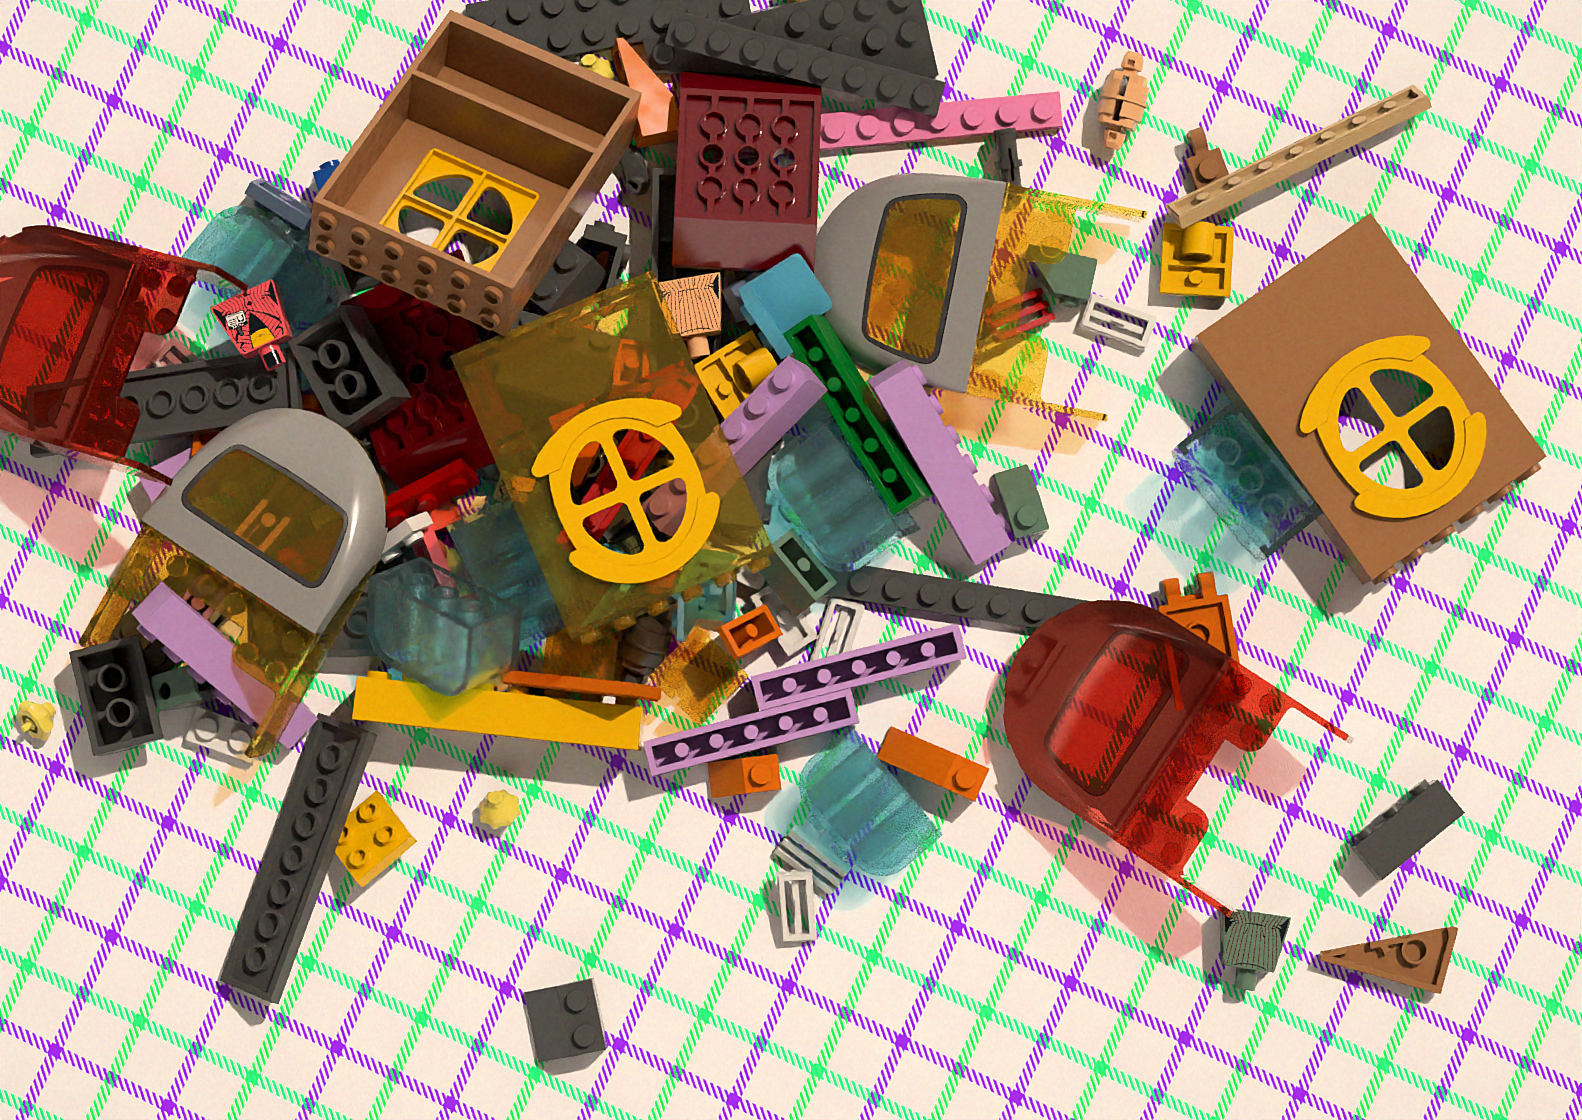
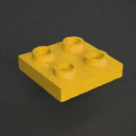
(1196, 260)
(735, 372)
(372, 839)

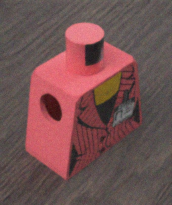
(257, 323)

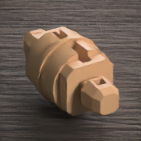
(1123, 100)

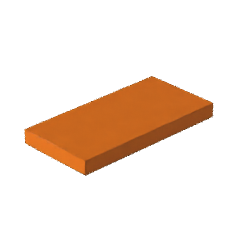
(582, 685)

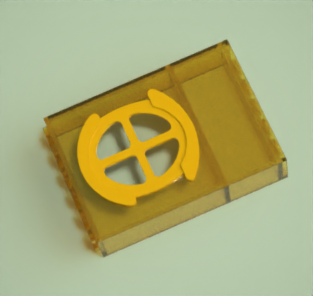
(578, 382)

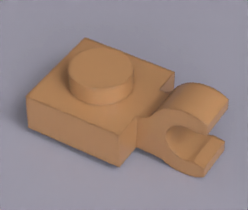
(1206, 164)

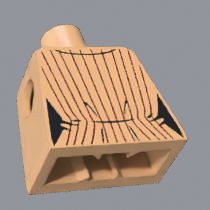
(696, 310)

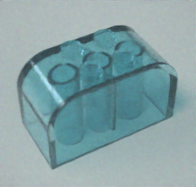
(262, 250)
(1245, 483)
(834, 500)
(504, 563)
(441, 627)
(864, 807)

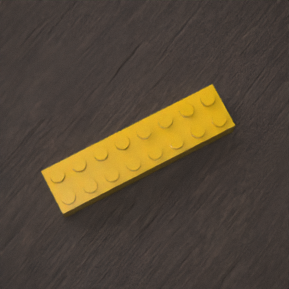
(501, 713)

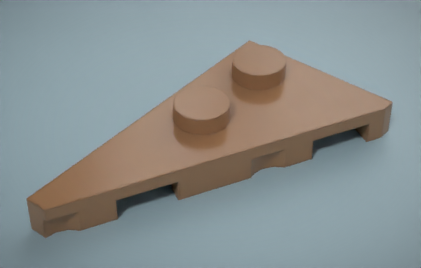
(1408, 959)

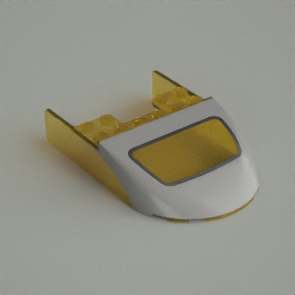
(940, 276)
(274, 534)

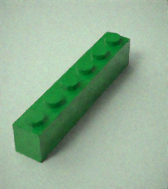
(859, 415)

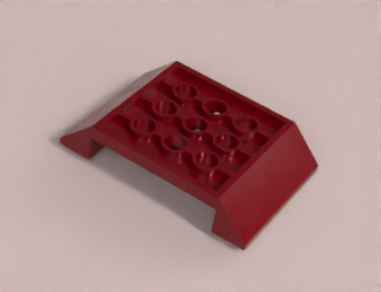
(737, 212)
(438, 418)

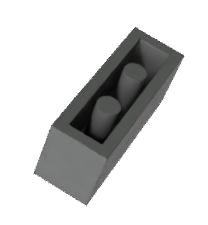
(1406, 828)

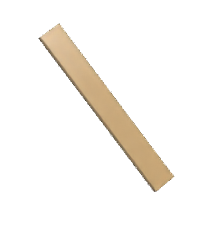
(1298, 156)

